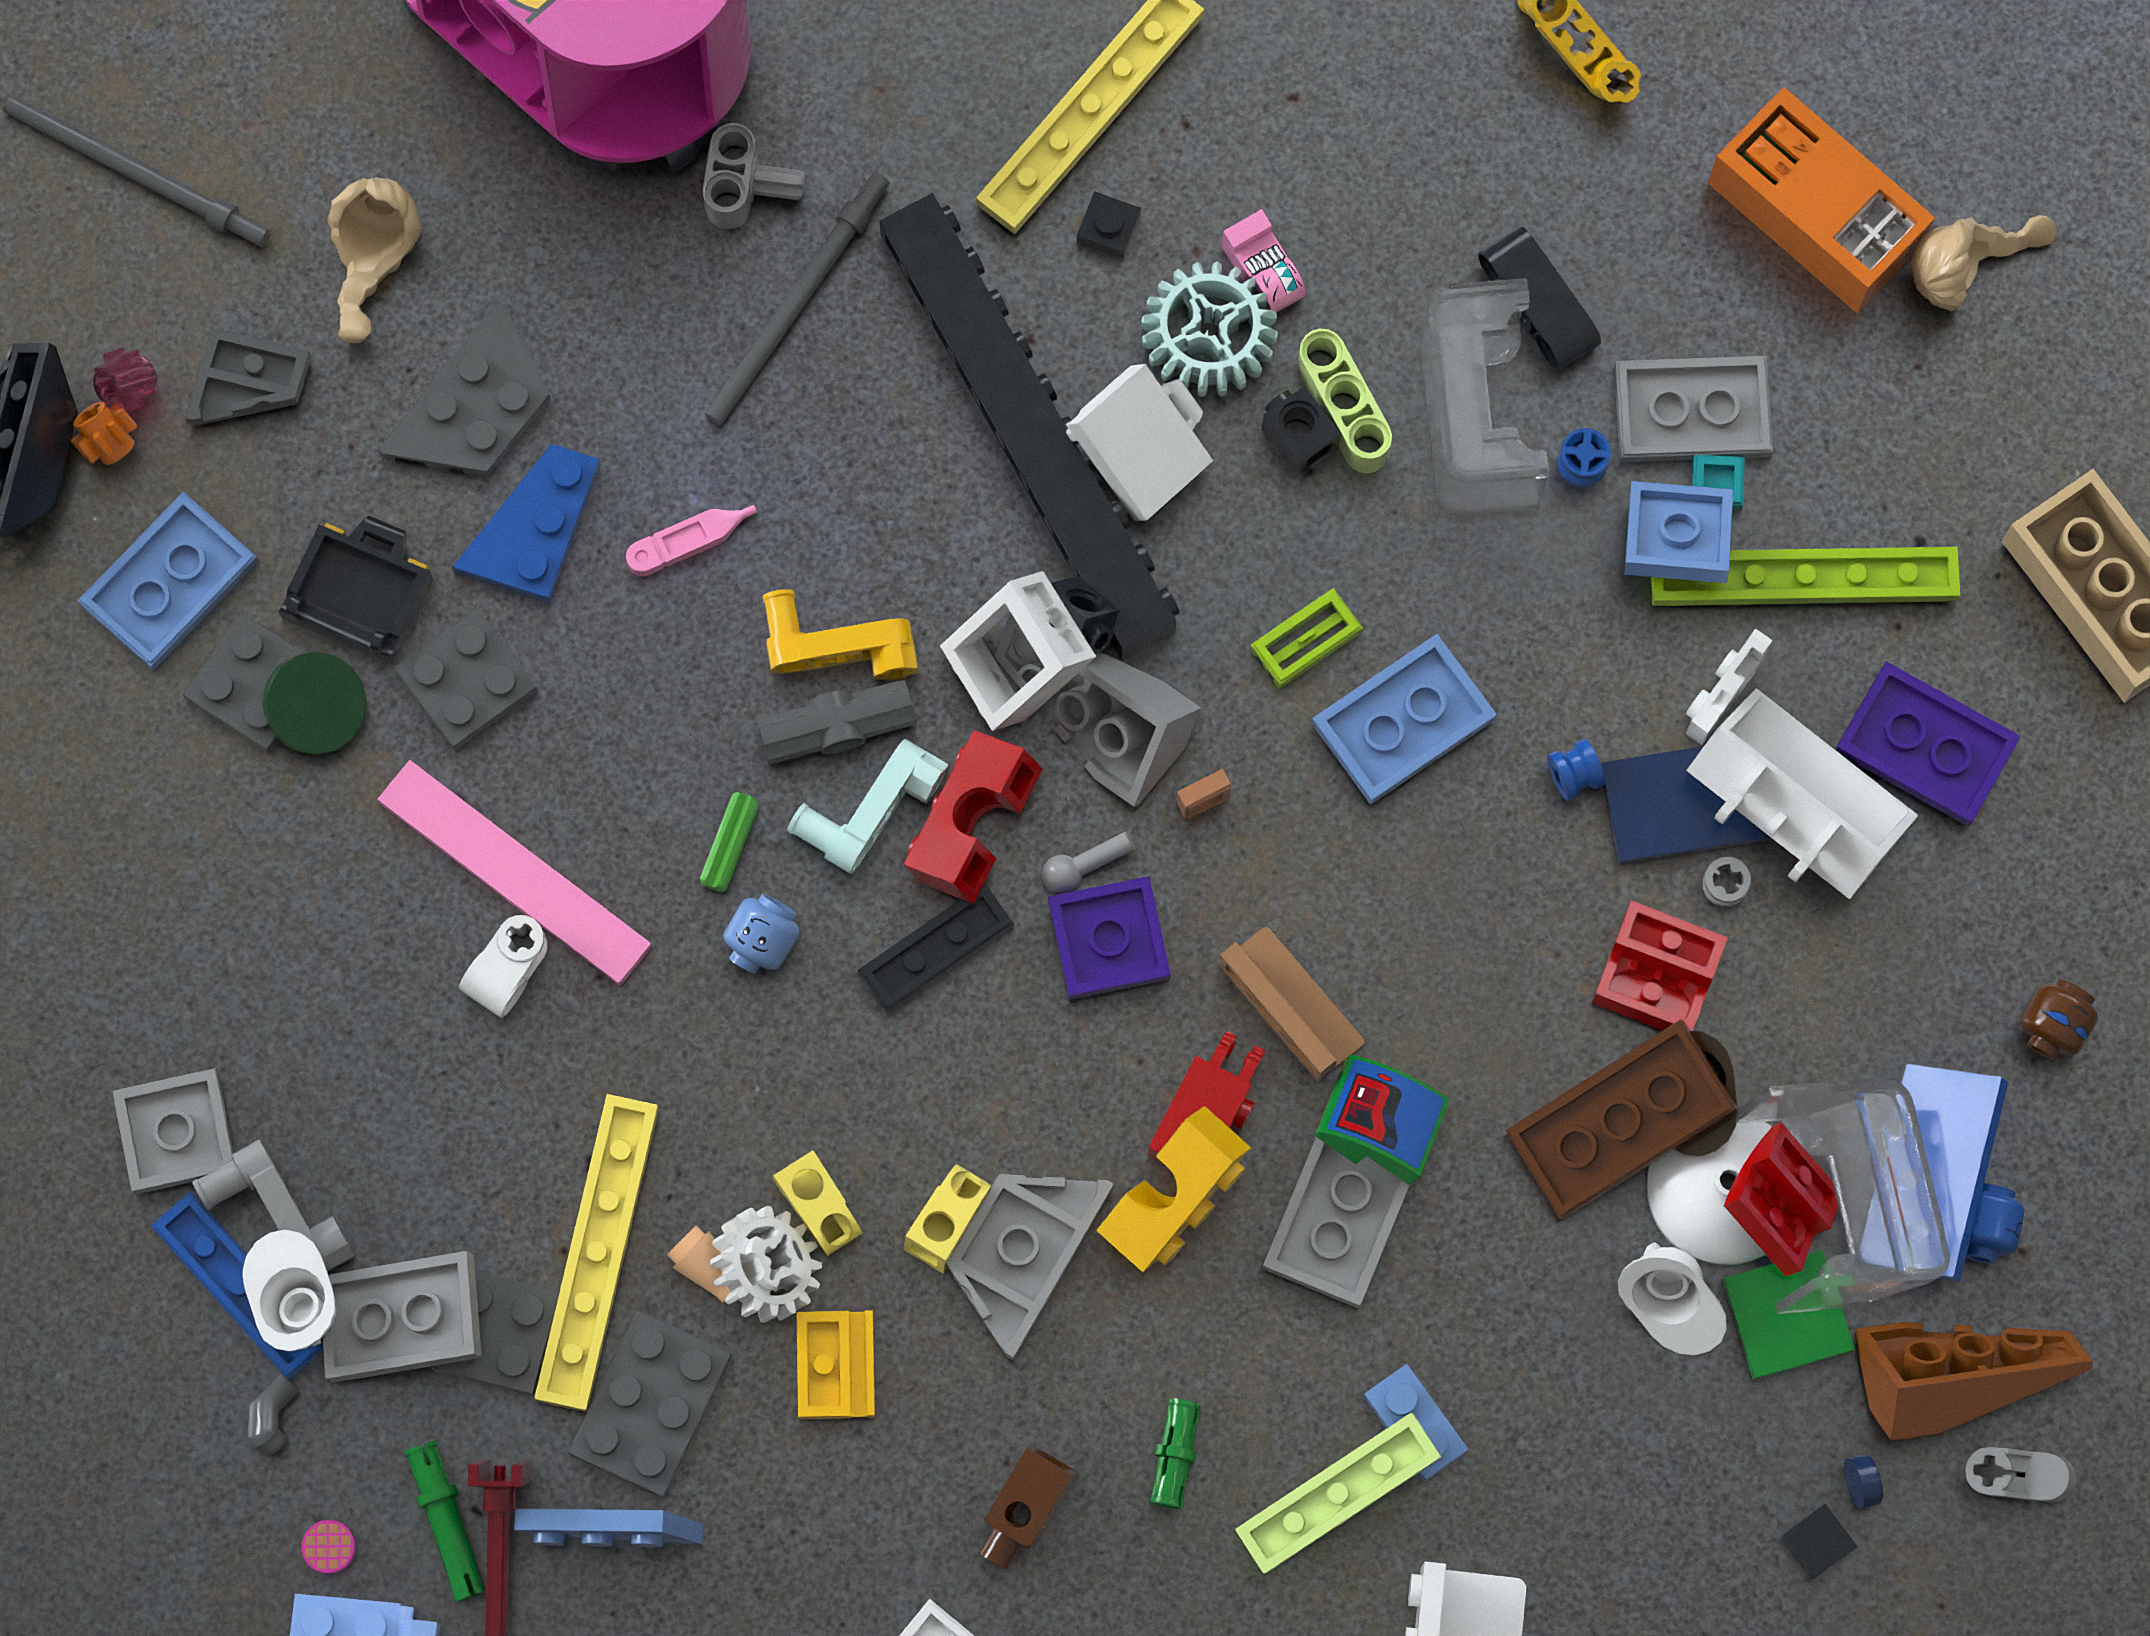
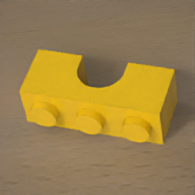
(1202, 1158)

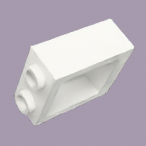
(1059, 648)

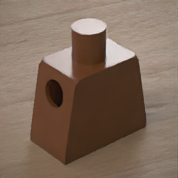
(1039, 1483)

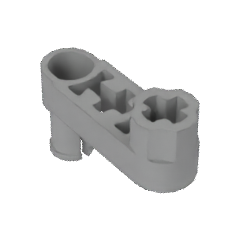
(256, 1170)

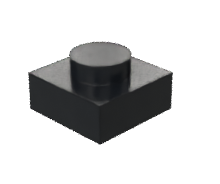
(1108, 225)

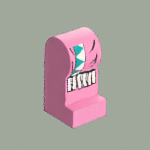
(1259, 255)

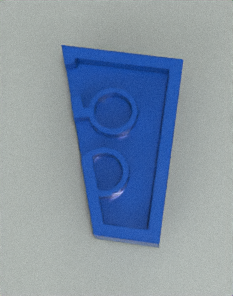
(534, 527)

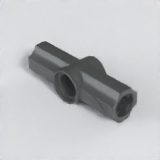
(836, 721)

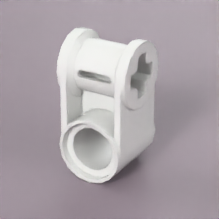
(499, 972)

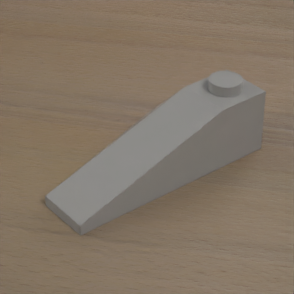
(1113, 714)

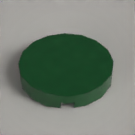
(314, 702)

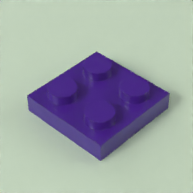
(1109, 938)

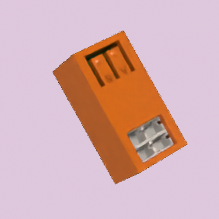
(1820, 199)

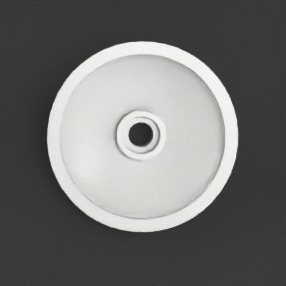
(1689, 1200)

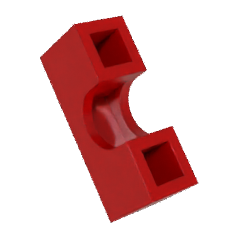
(984, 778)

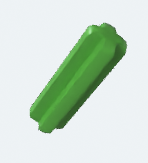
(729, 842)

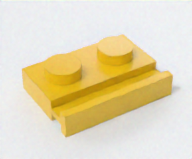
(835, 1365)

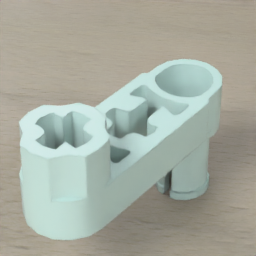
(907, 771)

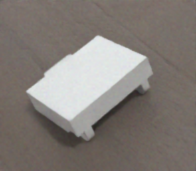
(1142, 439)

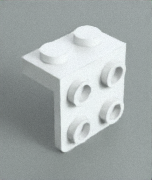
(1465, 1603)

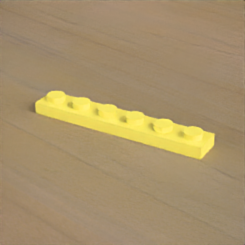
(1087, 110)
(596, 1253)

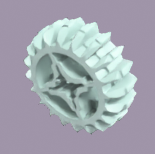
(1242, 307)

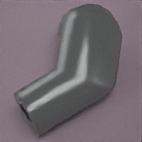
(263, 1415)

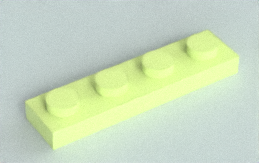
(1338, 1493)

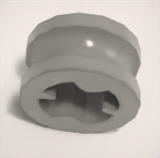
(1734, 868)

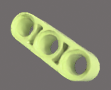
(1344, 377)

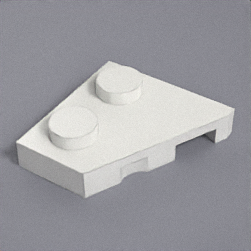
(1735, 674)

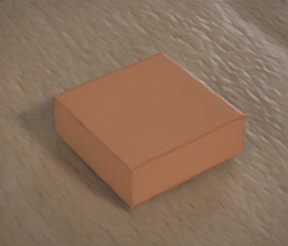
(1203, 794)

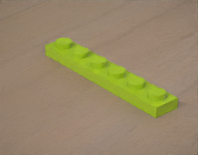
(1822, 577)

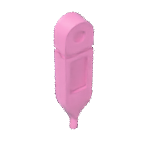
(684, 540)

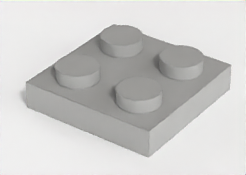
(173, 1130)

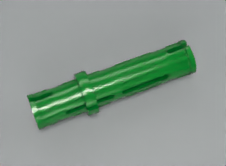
(445, 1520)

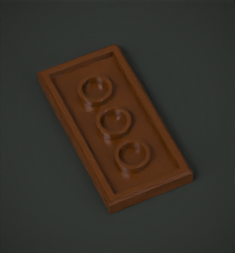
(1621, 1119)

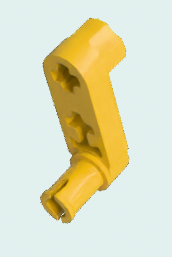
(1598, 59)
(883, 642)

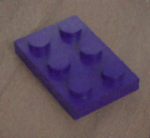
(1927, 743)

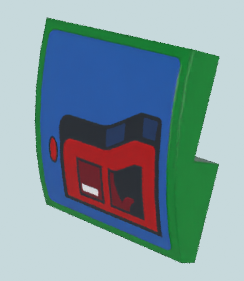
(1382, 1117)

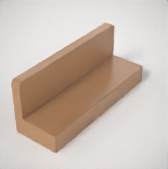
(1291, 1002)

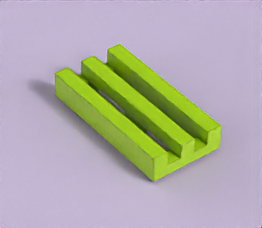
(1272, 663)

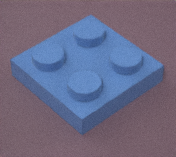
(1679, 532)

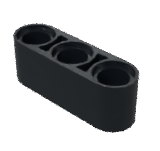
(1554, 315)

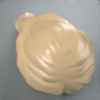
(373, 231)
(1950, 254)

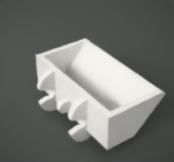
(1801, 794)

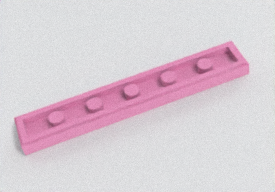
(514, 873)

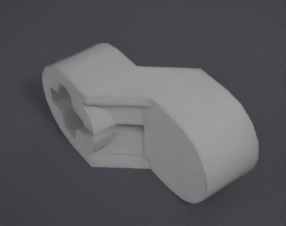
(1995, 1474)

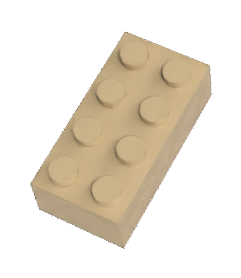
(2094, 576)

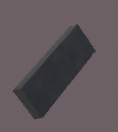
(935, 949)

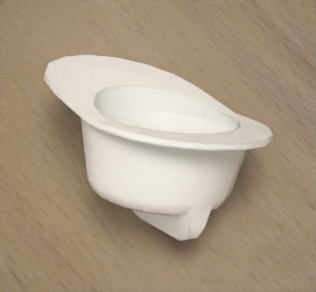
(289, 1290)
(1673, 1300)

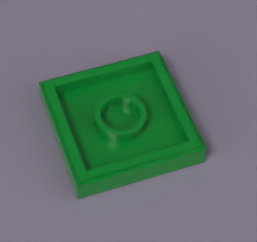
(1784, 1340)

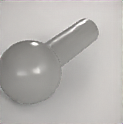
(1064, 873)

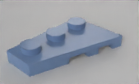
(602, 1527)

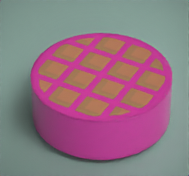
(329, 1547)

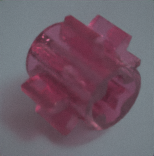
(124, 379)

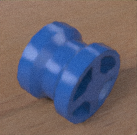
(1586, 446)
(1576, 769)

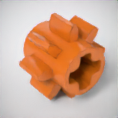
(104, 433)

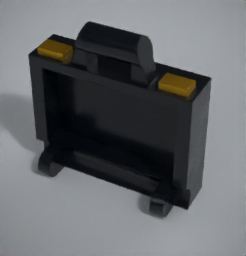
(358, 590)

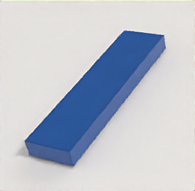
(219, 1266)

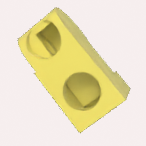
(818, 1203)
(946, 1218)

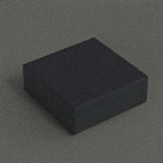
(1819, 1541)

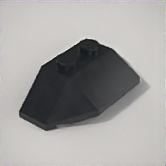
(34, 432)

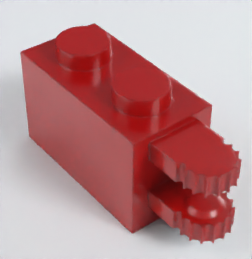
(1215, 1089)

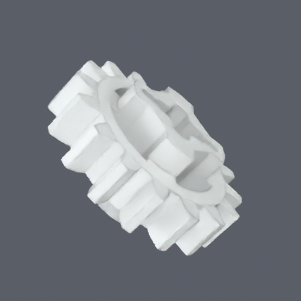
(765, 1264)

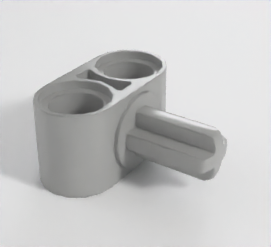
(743, 177)

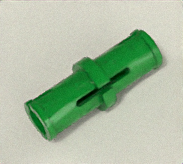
(1175, 1454)

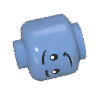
(761, 933)

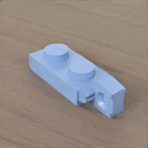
(355, 1617)

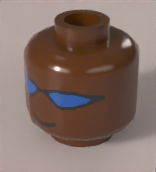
(2059, 1019)

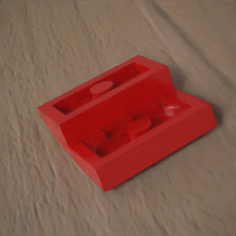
(1659, 968)
(1782, 1199)

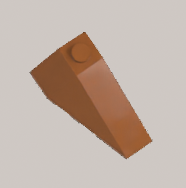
(1940, 1380)

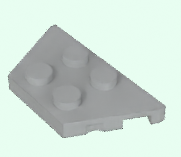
(1022, 1249)

